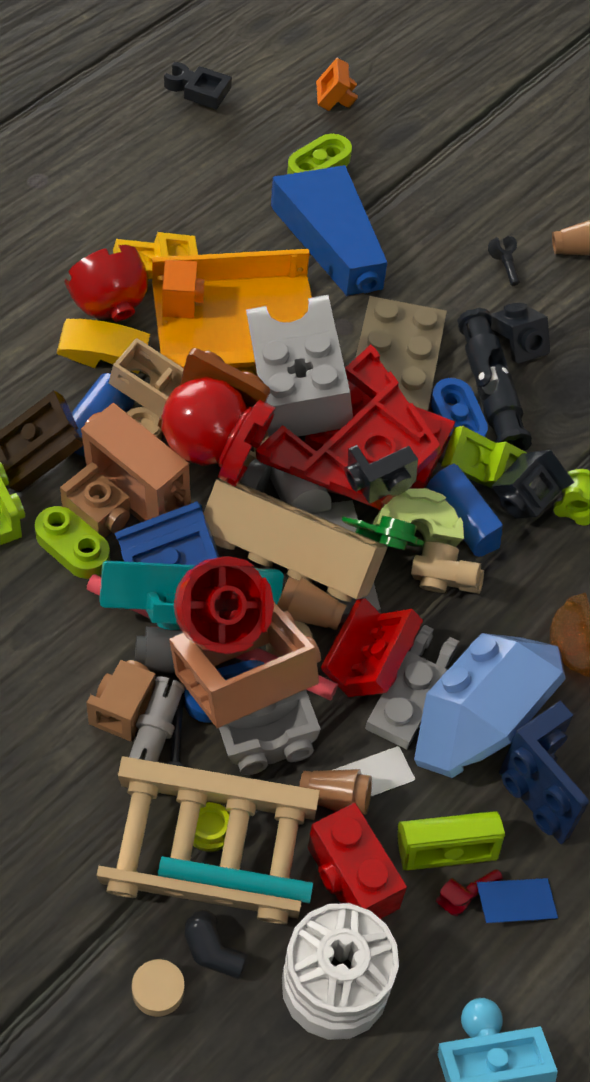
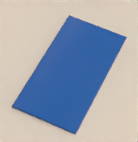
(517, 900)

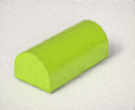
(450, 840)

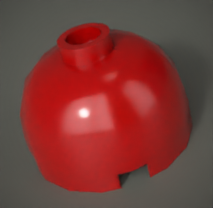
(109, 284)
(223, 605)

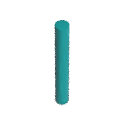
(235, 879)

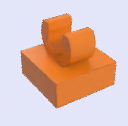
(336, 86)

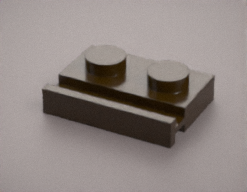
(38, 441)

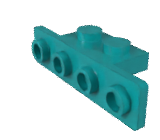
(154, 588)

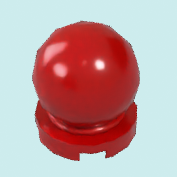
(212, 425)

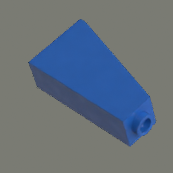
(332, 223)

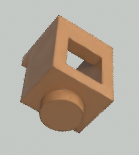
(96, 500)
(121, 699)

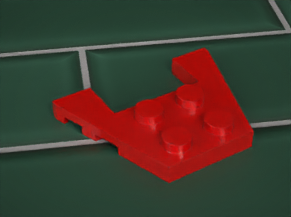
(378, 430)

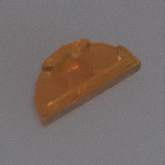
(572, 633)

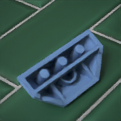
(485, 700)

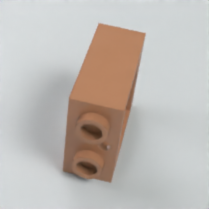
(136, 463)
(257, 688)

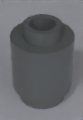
(155, 649)

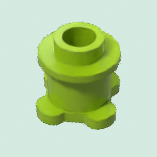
(576, 498)

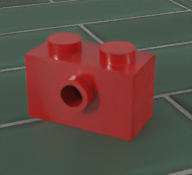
(355, 862)

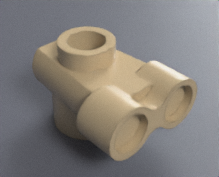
(440, 569)

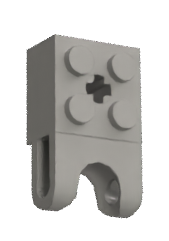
(302, 369)

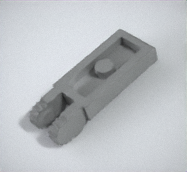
(401, 708)

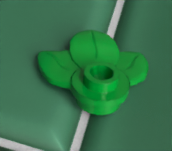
(390, 532)

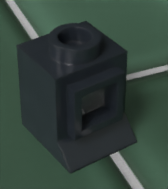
(531, 483)

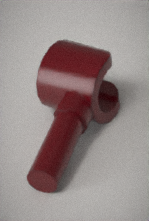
(456, 898)

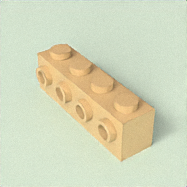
(293, 539)

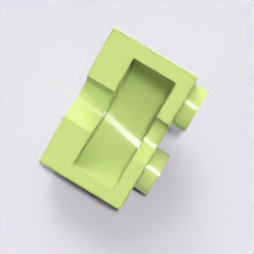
(428, 511)

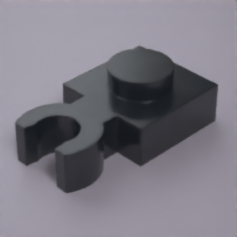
(201, 86)

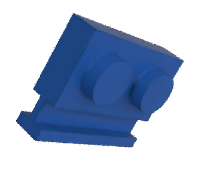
(170, 538)

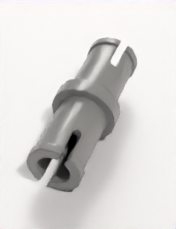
(156, 723)

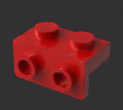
(370, 649)

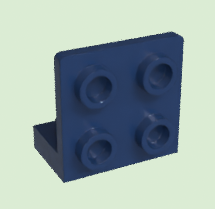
(538, 780)

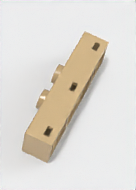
(163, 378)

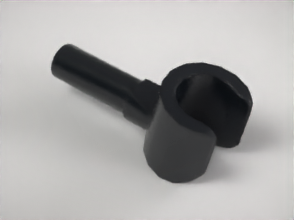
(498, 253)

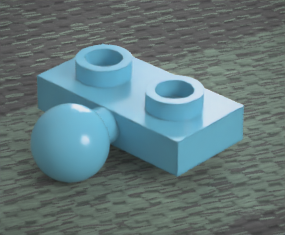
(495, 1055)

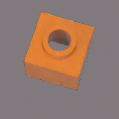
(181, 289)

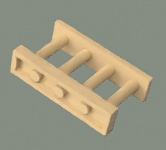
(193, 790)

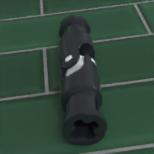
(493, 378)

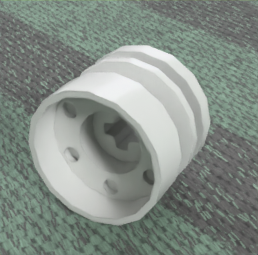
(339, 999)

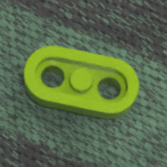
(322, 153)
(69, 539)

